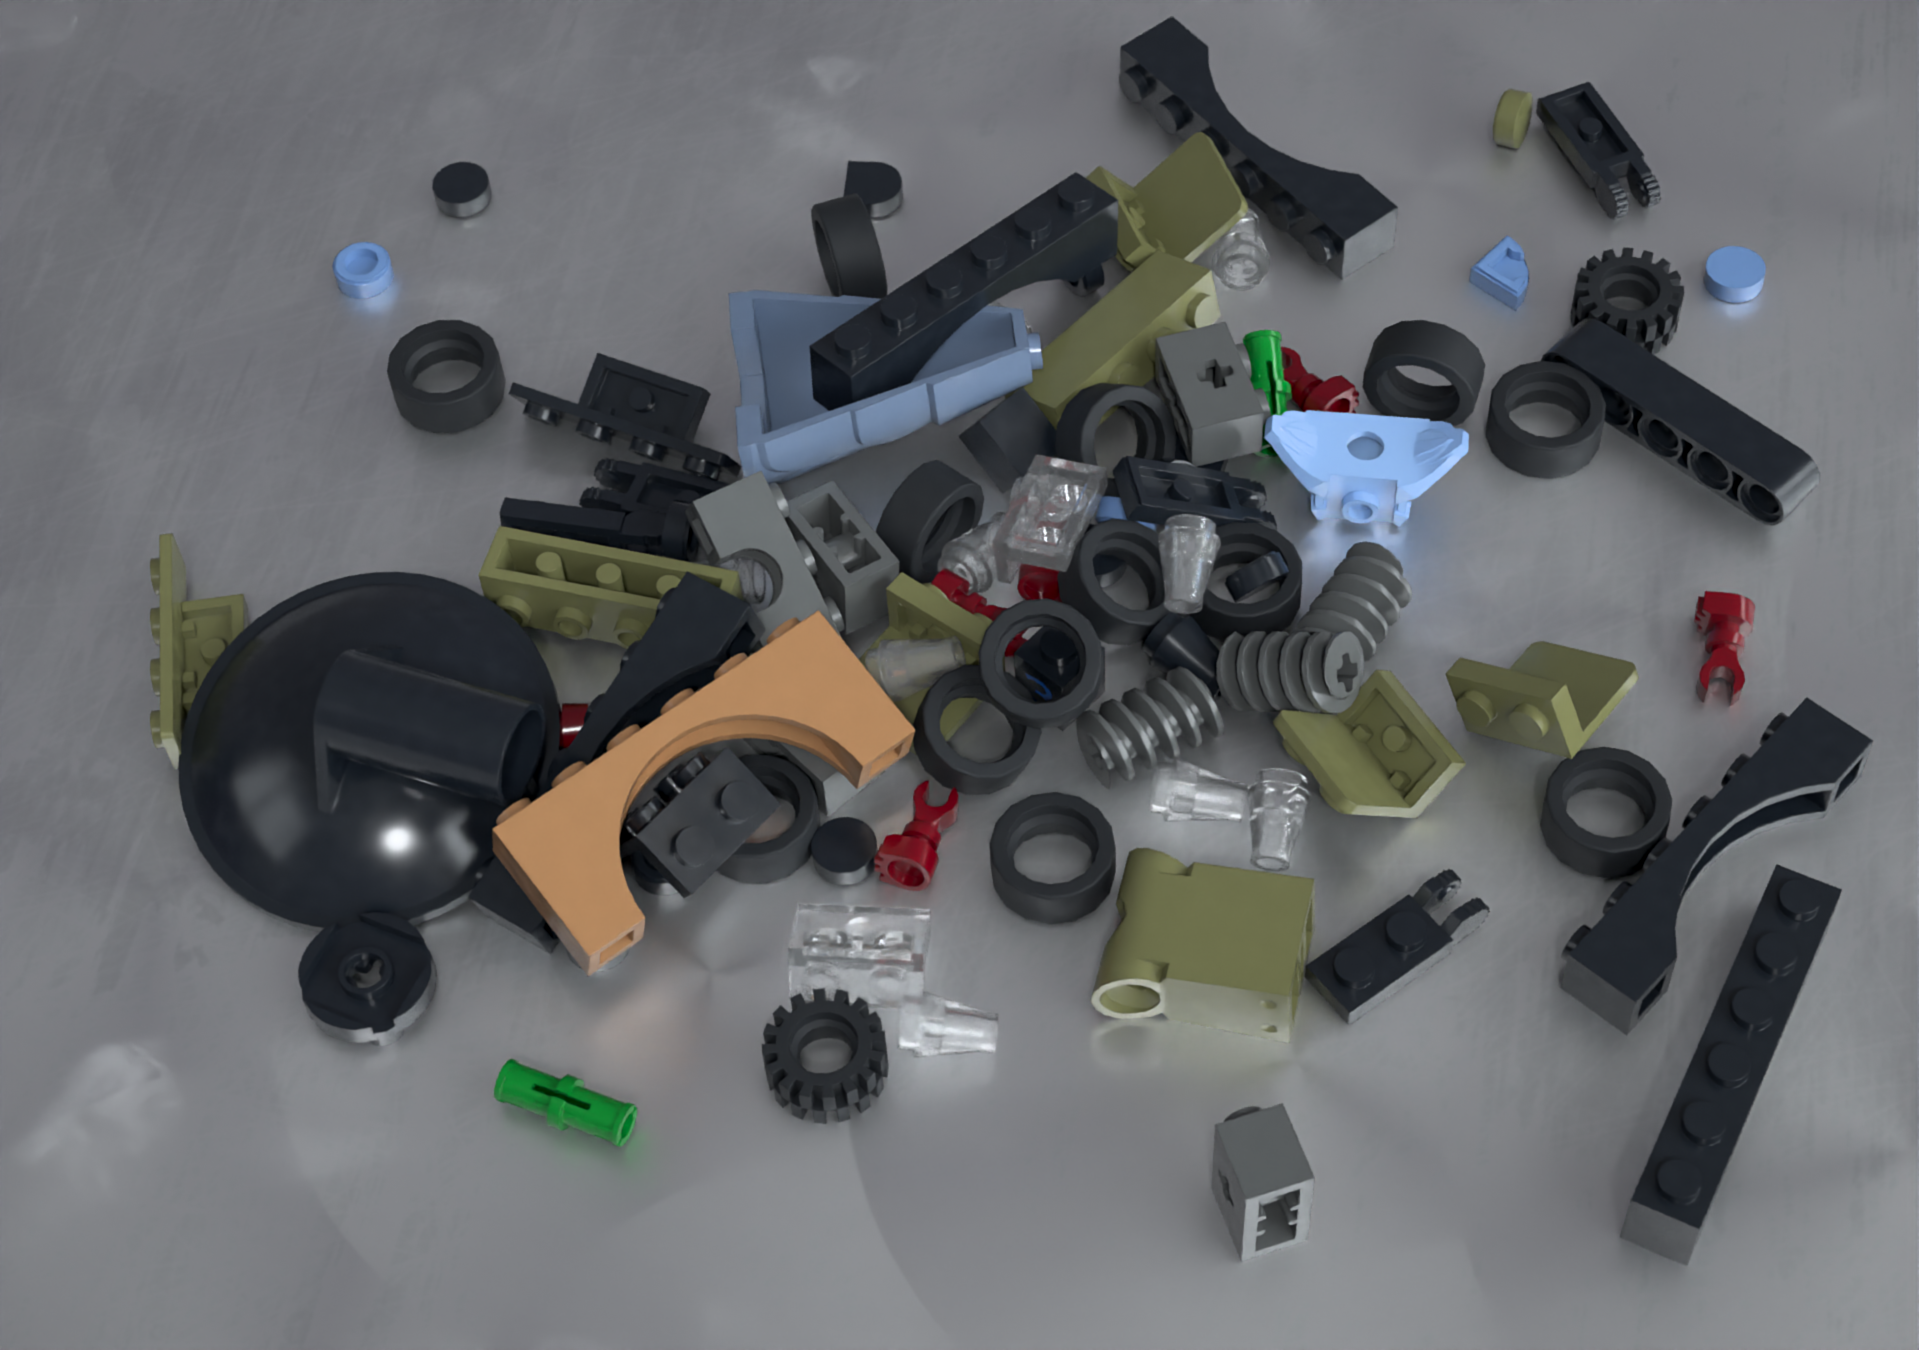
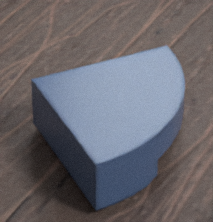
(1503, 273)

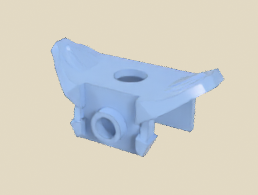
(1364, 463)

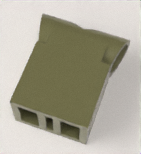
(1207, 946)

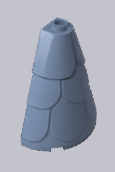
(792, 434)

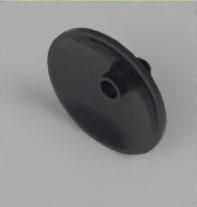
(365, 748)

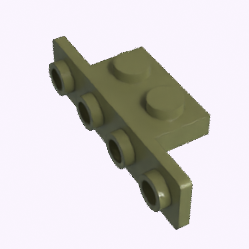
(189, 641)

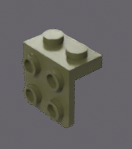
(1176, 206)
(927, 613)
(1545, 699)
(1374, 755)

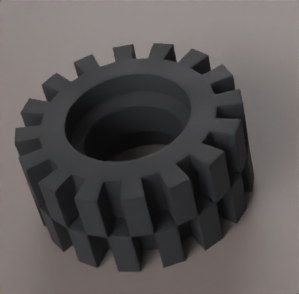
(1634, 279)
(825, 1090)

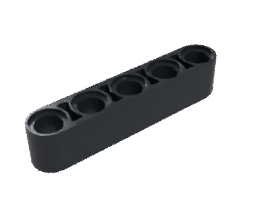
(1689, 424)

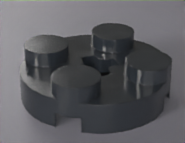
(374, 1012)

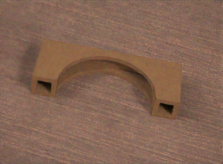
(792, 691)

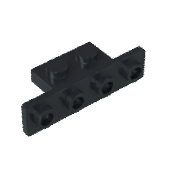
(636, 406)

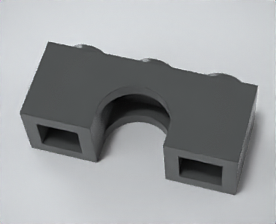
(751, 524)

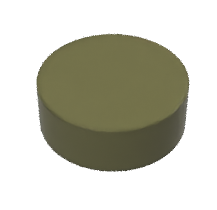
(1512, 118)

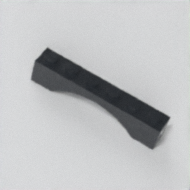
(1327, 211)
(889, 342)
(682, 649)
(1793, 777)
(1729, 1065)

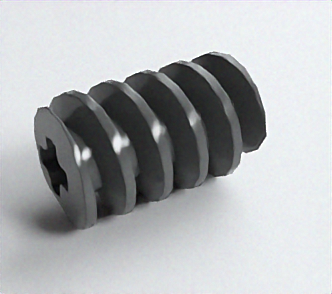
(1360, 597)
(1290, 671)
(1147, 721)

